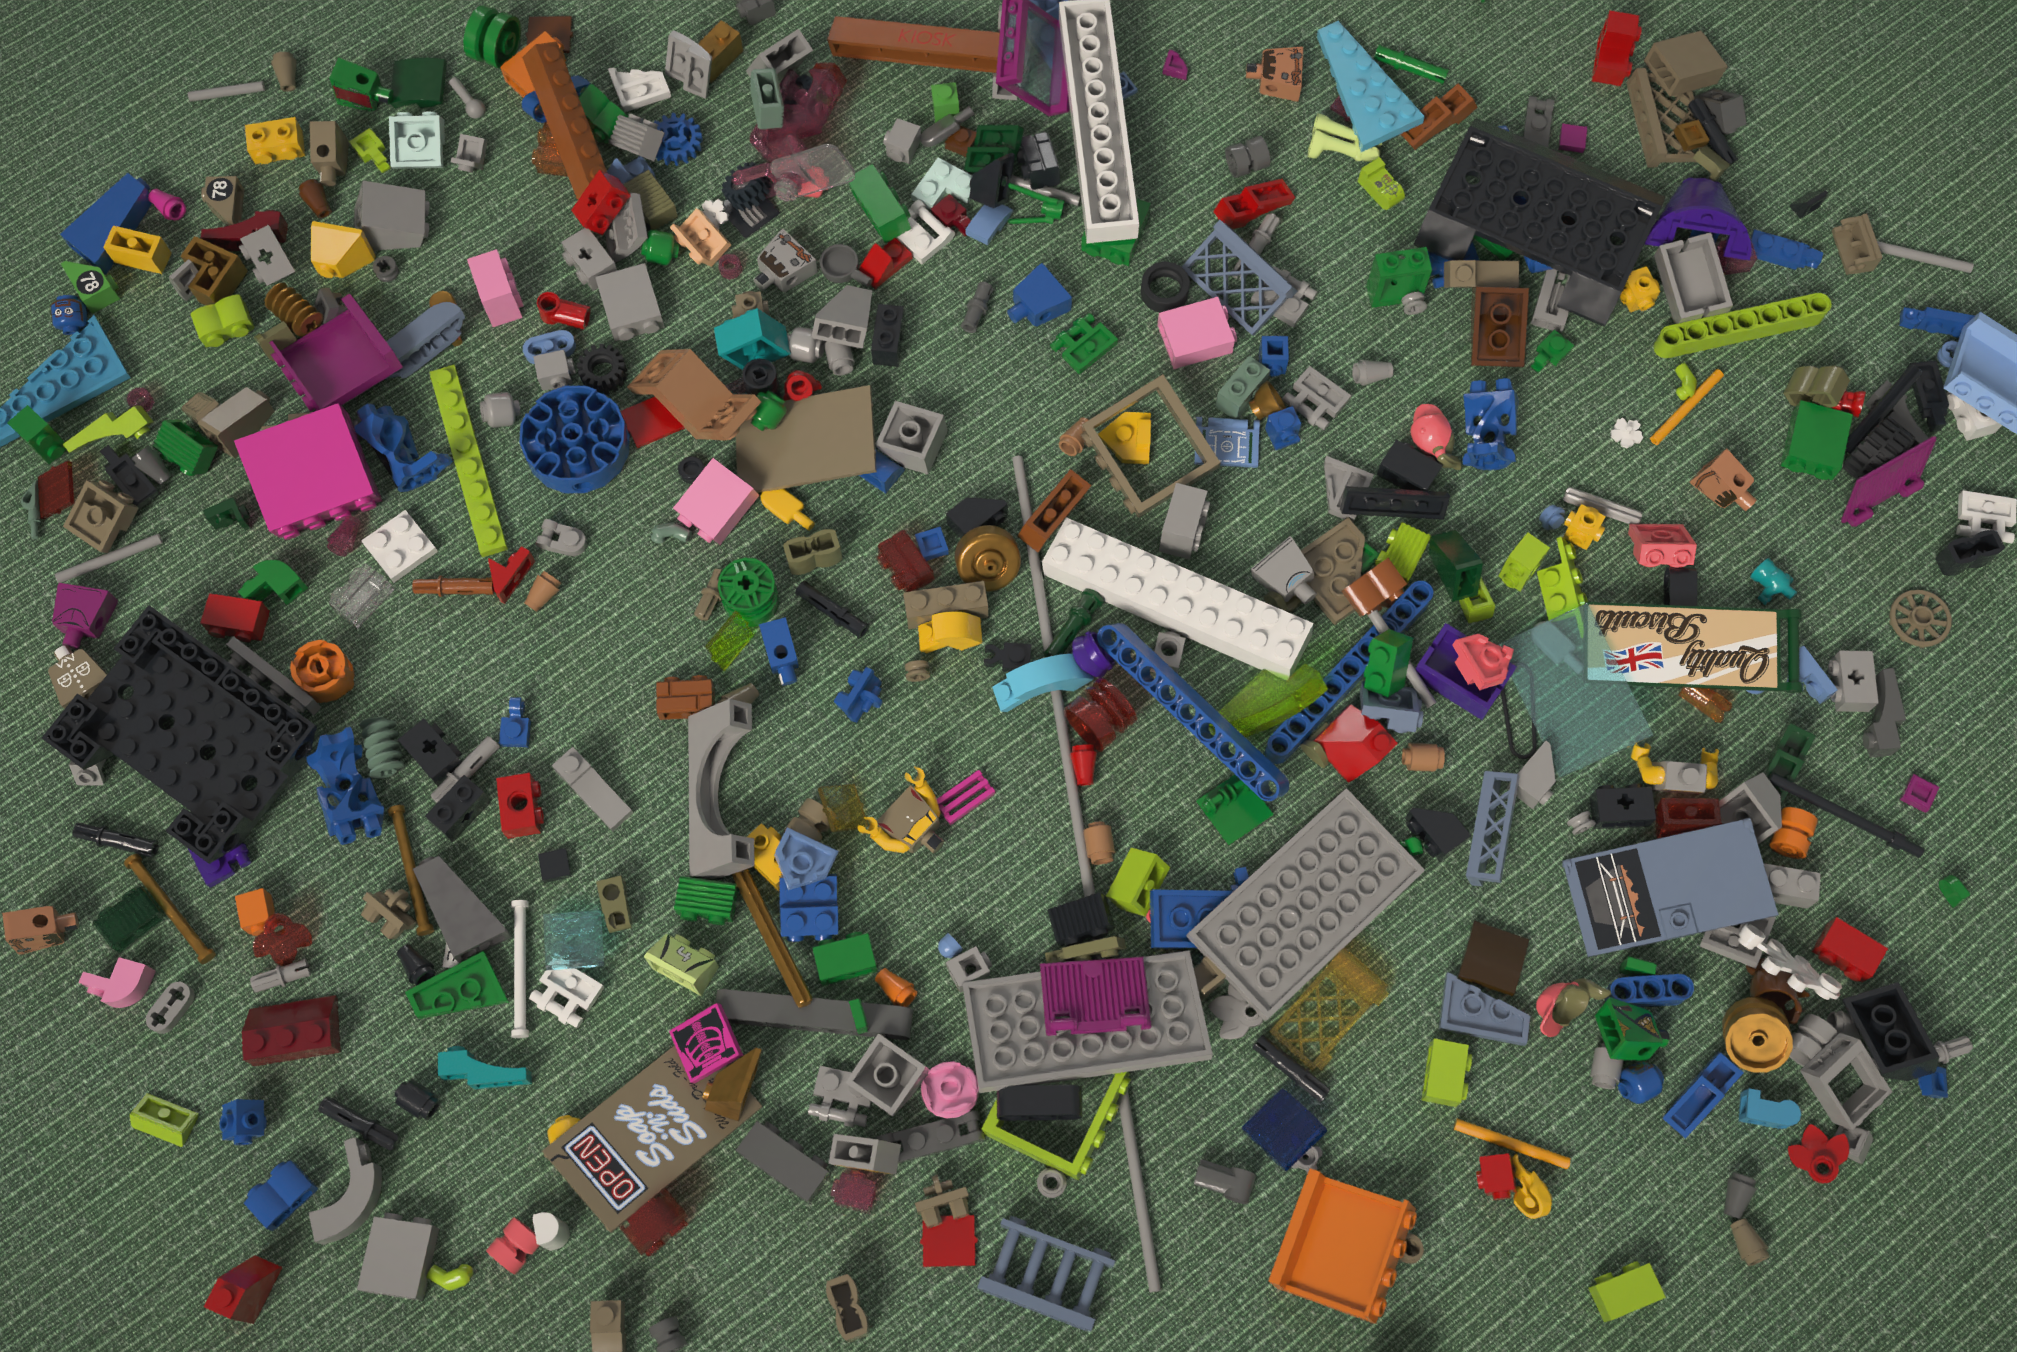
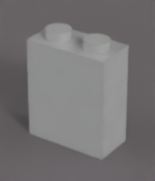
(783, 55)
(629, 302)
(398, 1257)

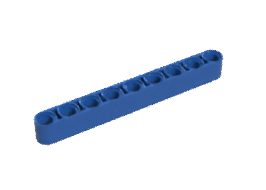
(1340, 680)
(1204, 715)

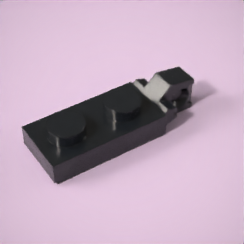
(1931, 395)
(129, 477)

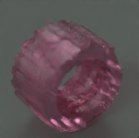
(733, 273)
(137, 393)

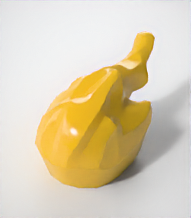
(1534, 1197)

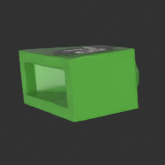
(92, 285)

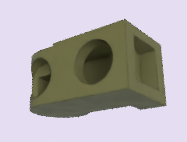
(614, 903)

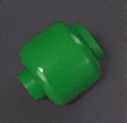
(659, 247)
(769, 411)

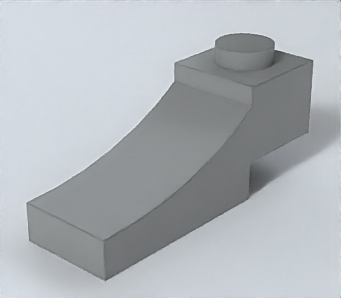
(592, 789)

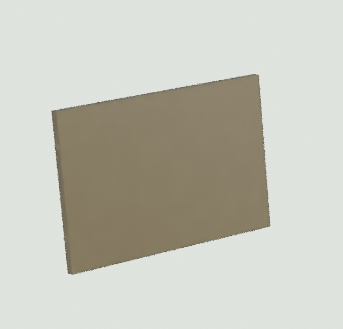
(814, 443)

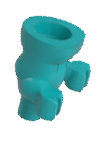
(1773, 580)

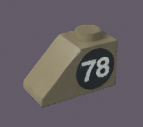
(224, 198)

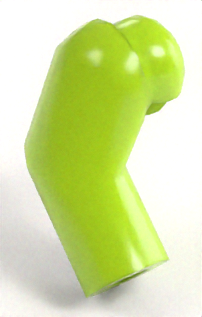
(1688, 380)

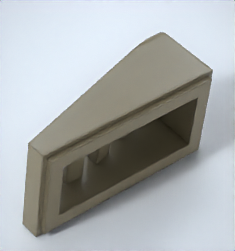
(199, 406)

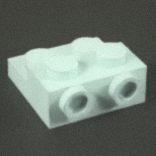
(416, 140)

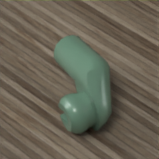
(670, 529)

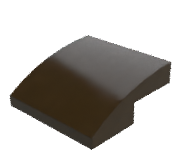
(1493, 958)

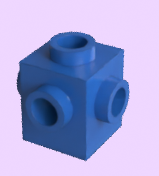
(243, 1121)

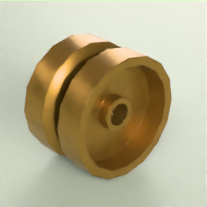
(1757, 1035)

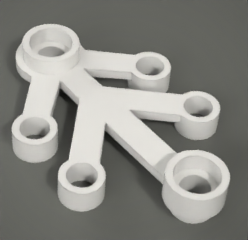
(1802, 973)

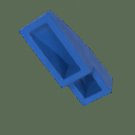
(1702, 1094)

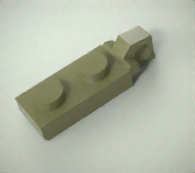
(1105, 947)

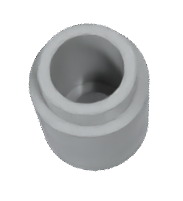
(839, 358)
(1605, 1071)

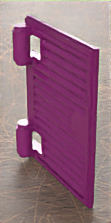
(1888, 481)
(1095, 995)

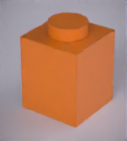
(254, 909)

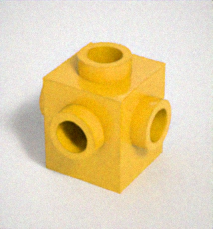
(1640, 290)
(1584, 526)

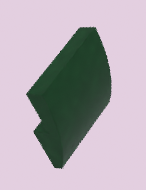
(418, 82)
(991, 144)

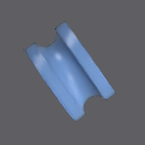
(1943, 354)

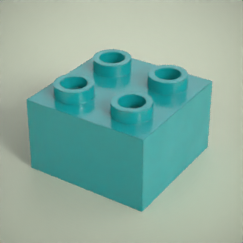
(750, 338)

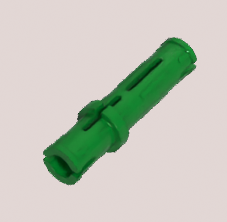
(1410, 64)

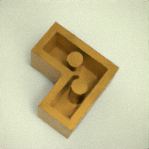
(217, 271)

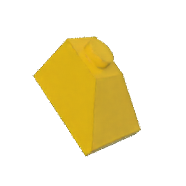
(339, 250)

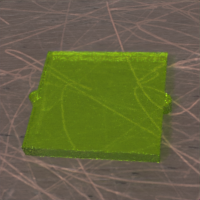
(729, 640)

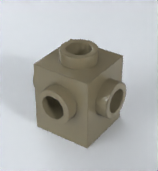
(748, 301)

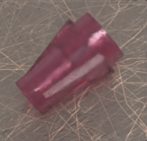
(343, 538)

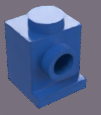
(1283, 428)

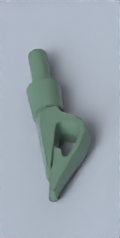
(33, 507)

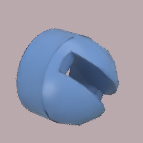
(949, 946)

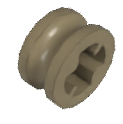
(917, 671)

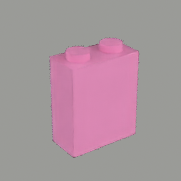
(1196, 332)
(715, 502)

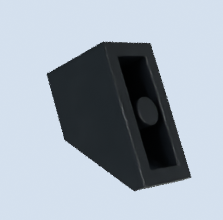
(991, 182)

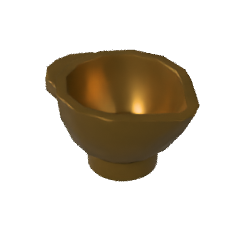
(1266, 401)

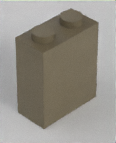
(1685, 63)

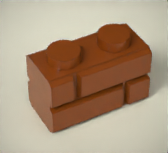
(683, 697)

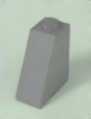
(844, 318)

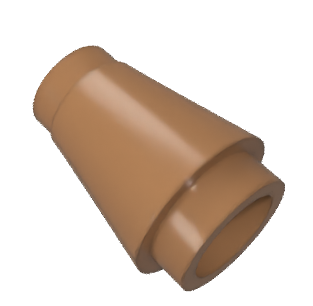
(1071, 441)
(542, 591)

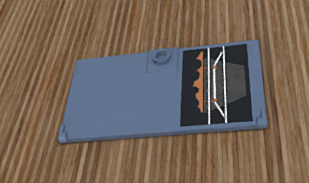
(1669, 888)

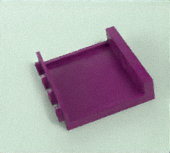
(337, 359)

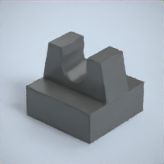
(327, 304)

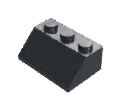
(1892, 1033)

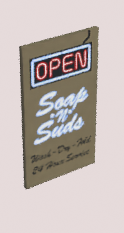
(641, 1139)

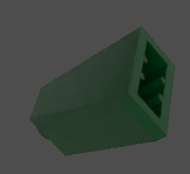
(1456, 564)

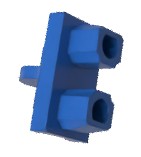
(862, 696)

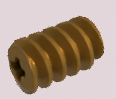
(293, 309)

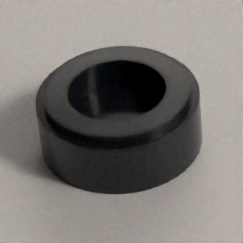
(690, 469)

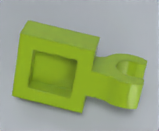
(370, 147)

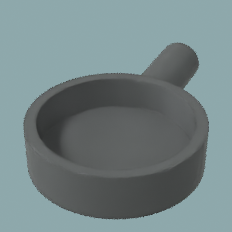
(841, 264)

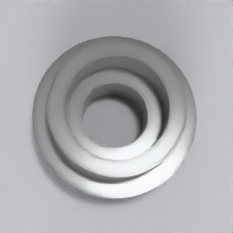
(1051, 1173)

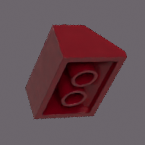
(291, 1031)

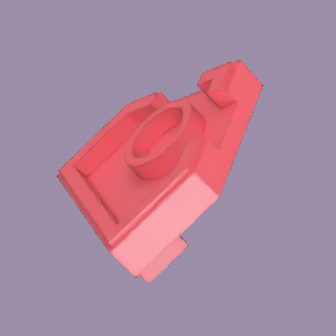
(1482, 660)

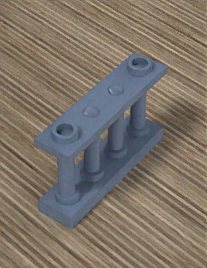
(1023, 1294)

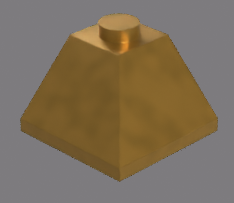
(731, 1086)

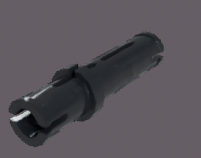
(841, 615)

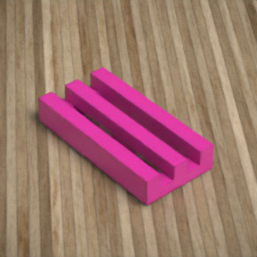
(983, 783)

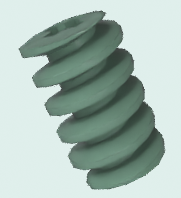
(380, 747)

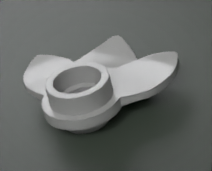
(1233, 1012)

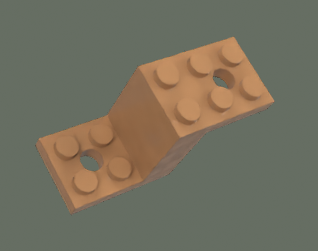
(694, 395)

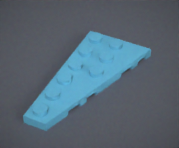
(1367, 93)

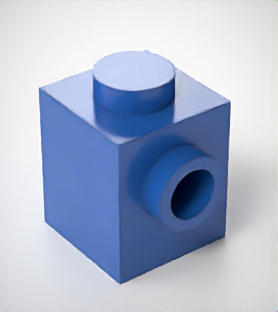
(1274, 354)

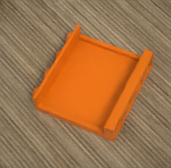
(1343, 1247)

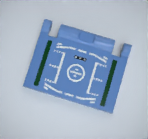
(1231, 441)

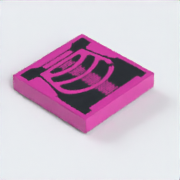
(705, 1043)

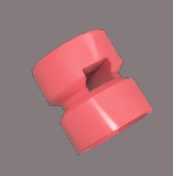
(513, 1246)

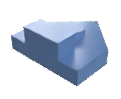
(803, 859)

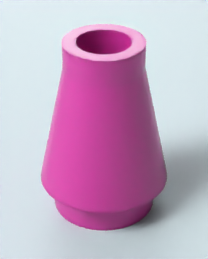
(169, 205)

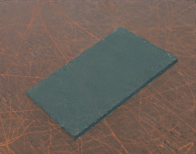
(1575, 690)

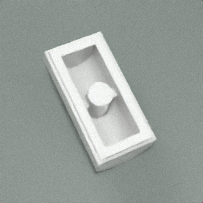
(550, 1231)

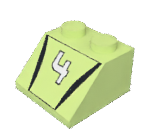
(682, 963)

